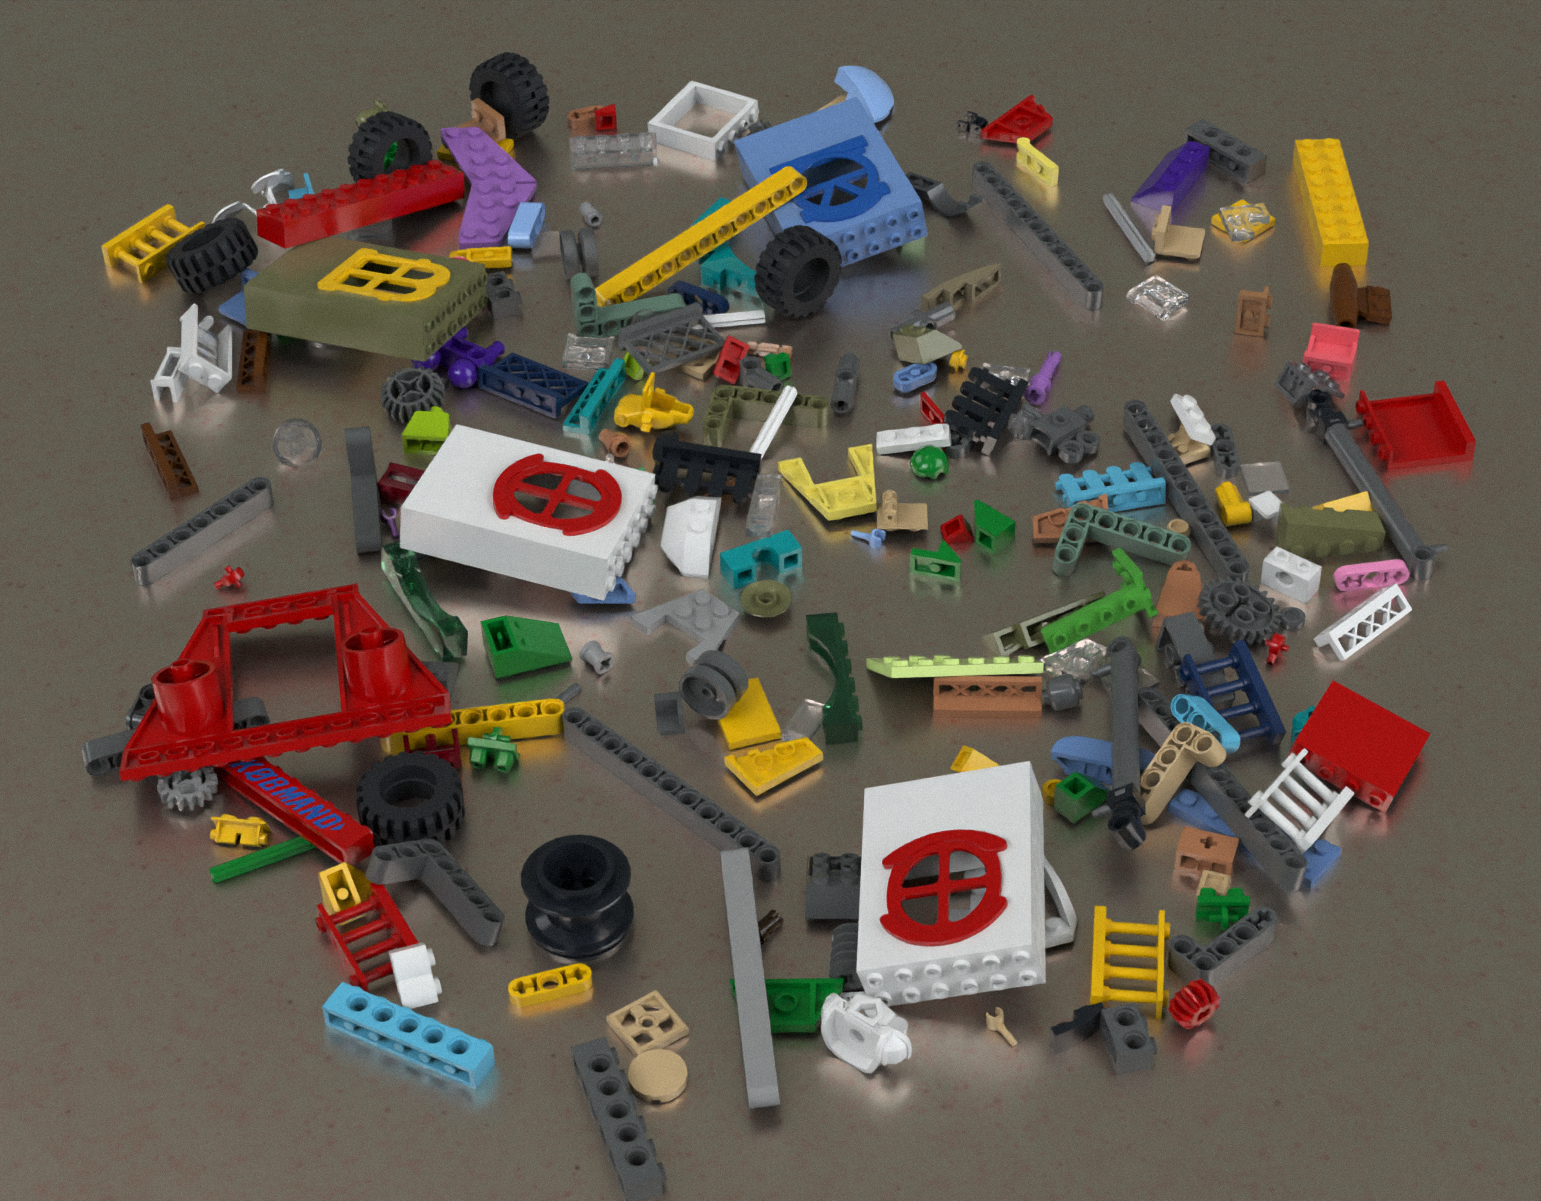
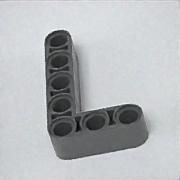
(364, 489)
(445, 878)

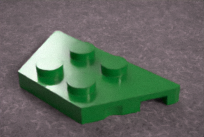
(797, 1002)

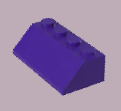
(1173, 177)

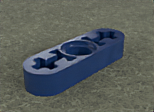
(711, 302)

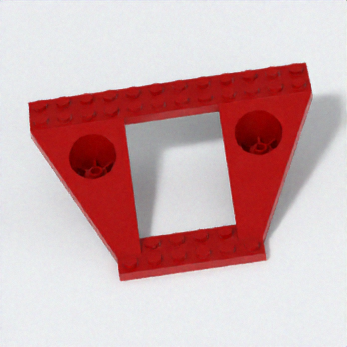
(193, 709)

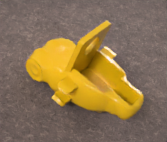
(652, 409)

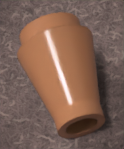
(615, 442)

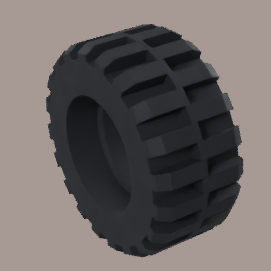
(513, 90)
(378, 135)
(212, 255)
(798, 271)
(411, 777)

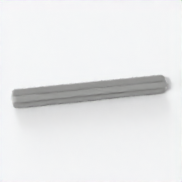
(1129, 228)

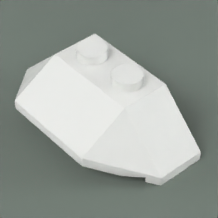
(691, 535)

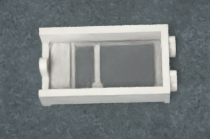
(204, 354)

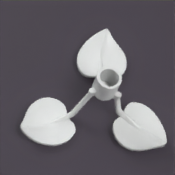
(268, 184)

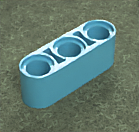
(1201, 714)

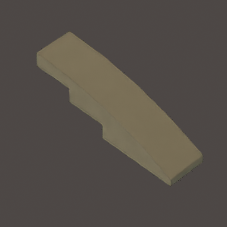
(963, 287)

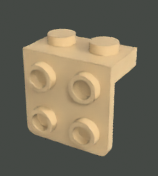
(1176, 239)

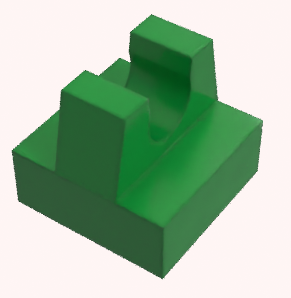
(778, 365)

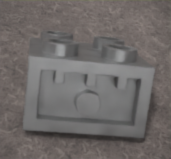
(1298, 381)

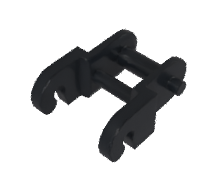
(975, 124)

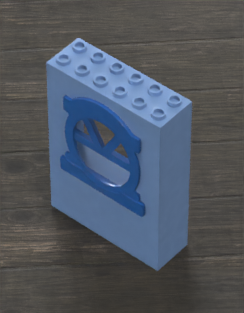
(831, 152)

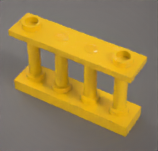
(140, 235)
(1103, 971)

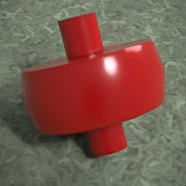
(231, 577)
(1276, 647)

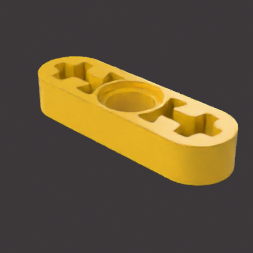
(557, 975)

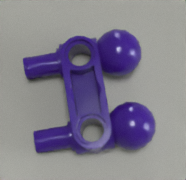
(462, 359)

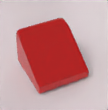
(606, 118)
(957, 530)

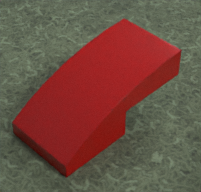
(729, 359)

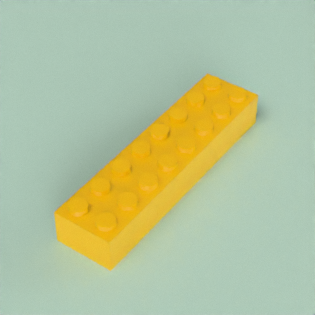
(1330, 202)

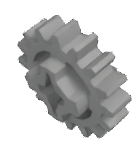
(188, 788)

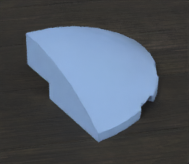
(869, 89)

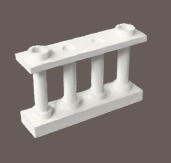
(1322, 815)

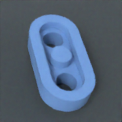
(914, 376)

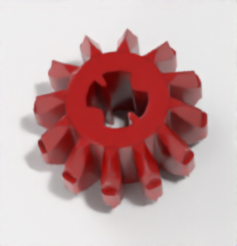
(1194, 1004)

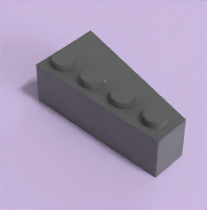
(1183, 636)

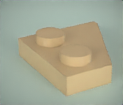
(1188, 449)

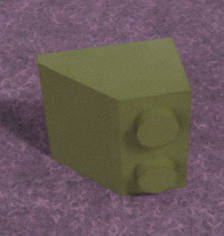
(922, 344)

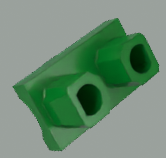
(495, 747)
(1222, 908)

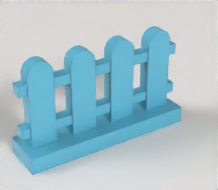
(1121, 493)

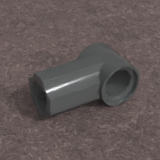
(755, 376)

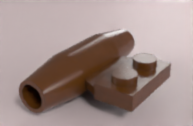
(1349, 300)

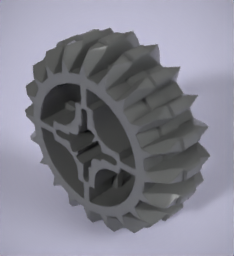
(411, 388)

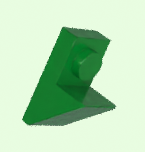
(941, 564)

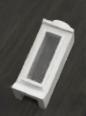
(169, 375)

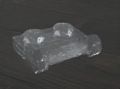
(1161, 292)
(588, 357)

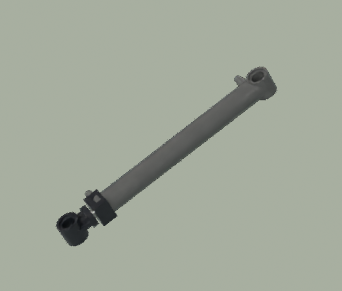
(1334, 430)
(1125, 798)

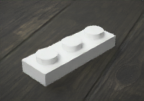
(1192, 419)
(913, 438)

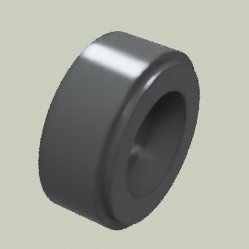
(1292, 619)

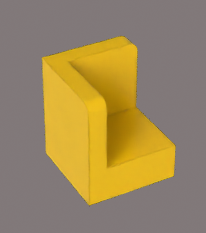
(970, 759)

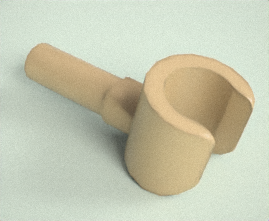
(997, 1024)

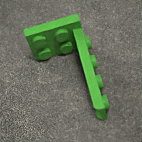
(1105, 611)

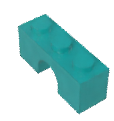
(779, 551)

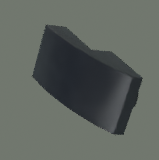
(1070, 1034)

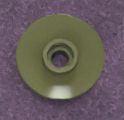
(766, 598)

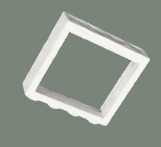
(696, 144)

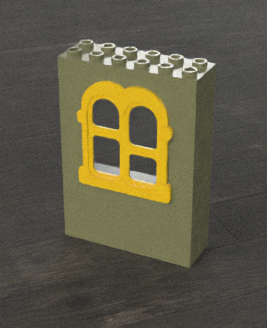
(328, 297)

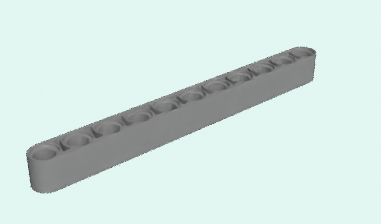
(749, 979)

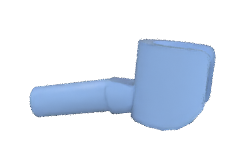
(874, 538)

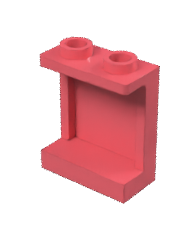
(1332, 350)

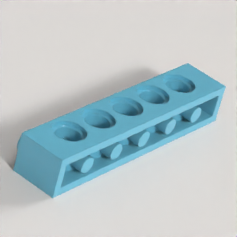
(409, 1035)

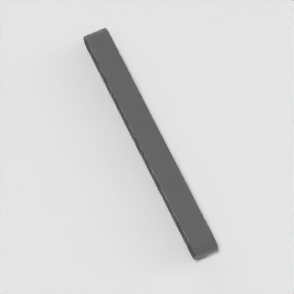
(1038, 236)
(1184, 492)
(669, 792)
(1229, 800)

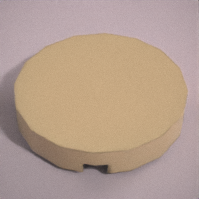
(657, 1075)

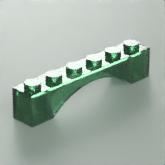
(442, 630)
(839, 712)

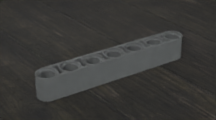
(202, 531)
(105, 753)

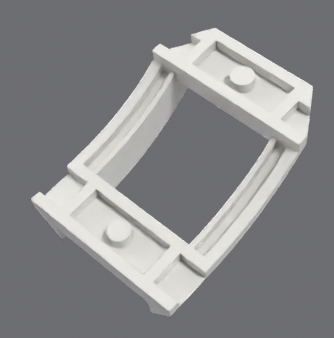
(1057, 930)

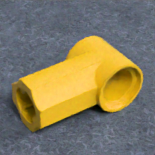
(1232, 507)

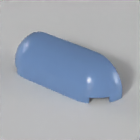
(1090, 757)

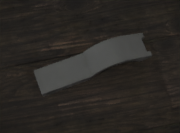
(938, 196)

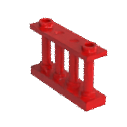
(389, 919)

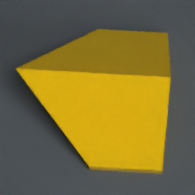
(344, 887)

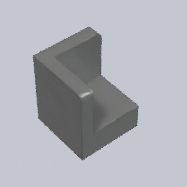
(669, 713)

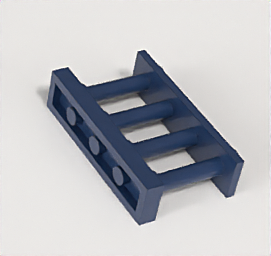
(1248, 681)

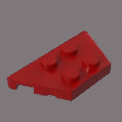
(1021, 121)

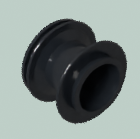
(577, 897)

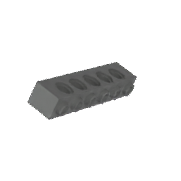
(617, 1120)

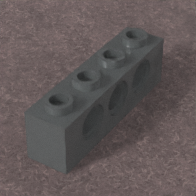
(1228, 151)

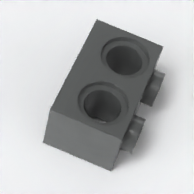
(502, 297)
(1127, 1038)

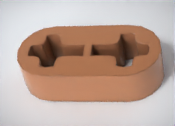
(582, 117)

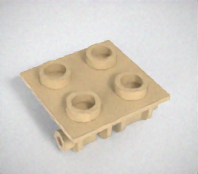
(900, 515)

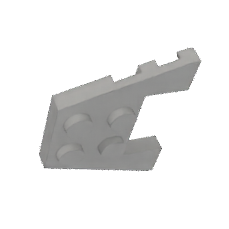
(696, 615)

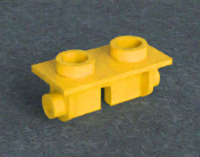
(229, 827)

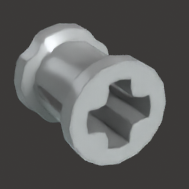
(597, 657)

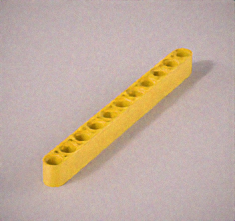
(701, 238)

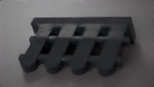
(985, 416)
(708, 459)

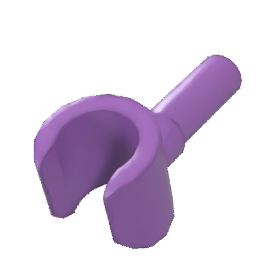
(391, 522)

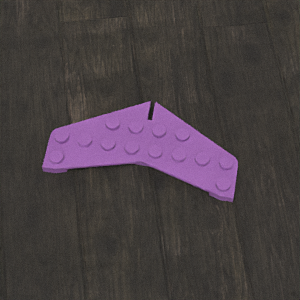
(496, 186)

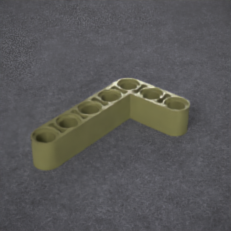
(756, 405)

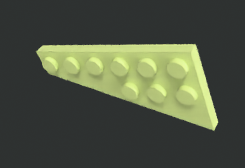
(945, 666)

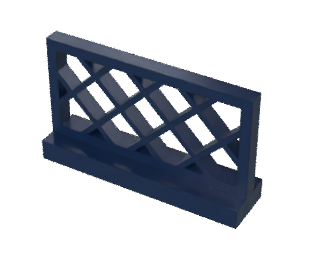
(531, 394)

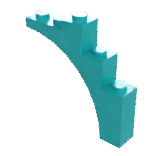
(722, 267)

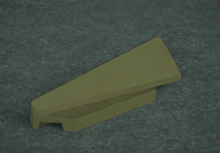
(1028, 632)

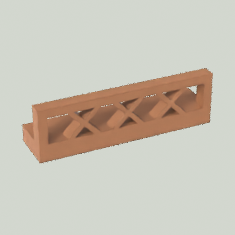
(987, 701)

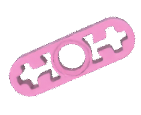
(1387, 574)

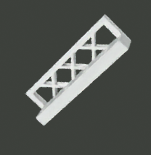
(1358, 615)

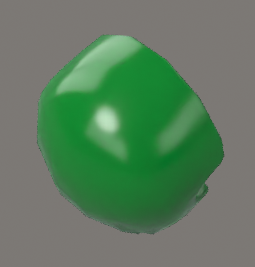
(929, 462)

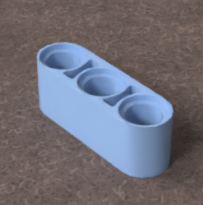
(526, 225)

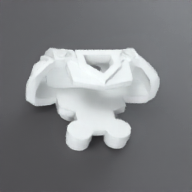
(867, 1038)

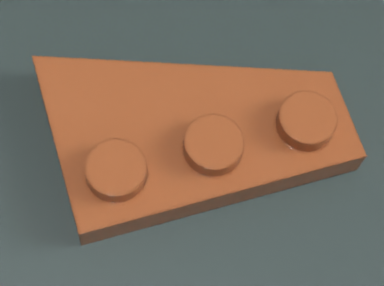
(1049, 525)

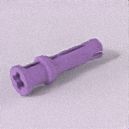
(1040, 382)

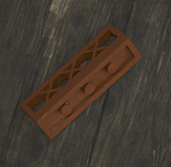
(259, 361)
(165, 466)

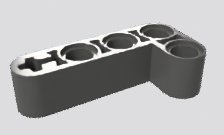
(1225, 952)

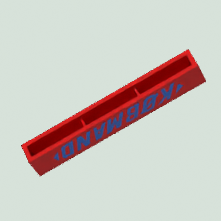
(299, 809)

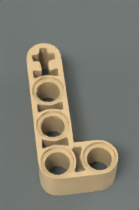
(1172, 764)

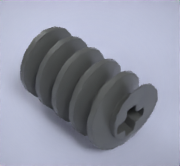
(844, 955)

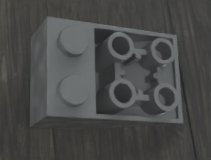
(833, 886)

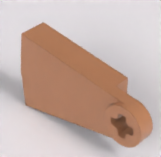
(1179, 593)

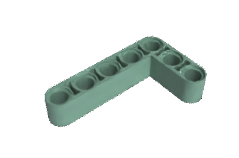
(610, 319)
(1116, 537)

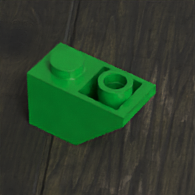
(992, 528)
(1078, 796)

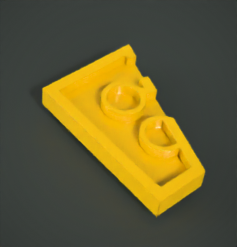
(771, 767)

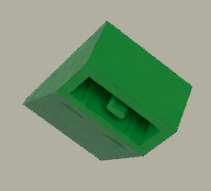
(522, 644)

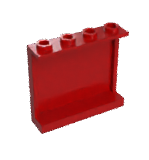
(1417, 429)
(1359, 745)

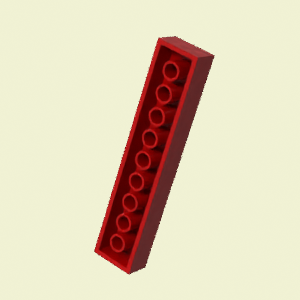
(359, 204)

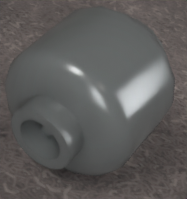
(1063, 692)

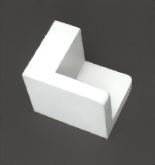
(1264, 506)

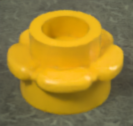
(958, 359)

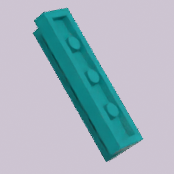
(596, 404)

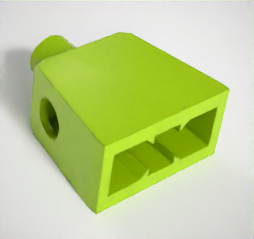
(426, 432)

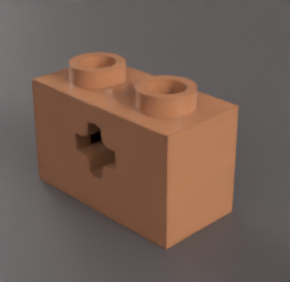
(1206, 851)

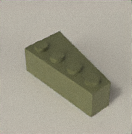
(1328, 532)

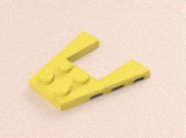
(838, 497)

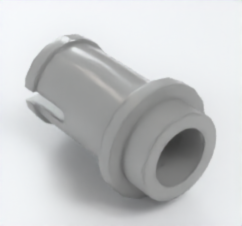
(592, 216)

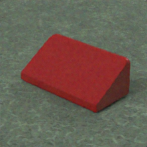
(930, 410)

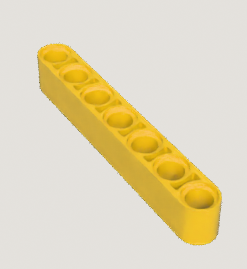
(516, 720)

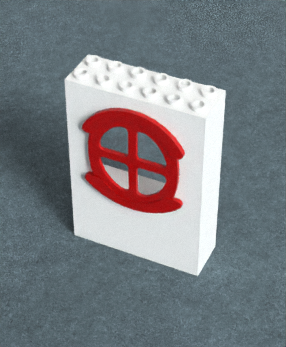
(470, 515)
(939, 829)

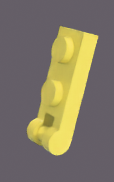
(1037, 162)

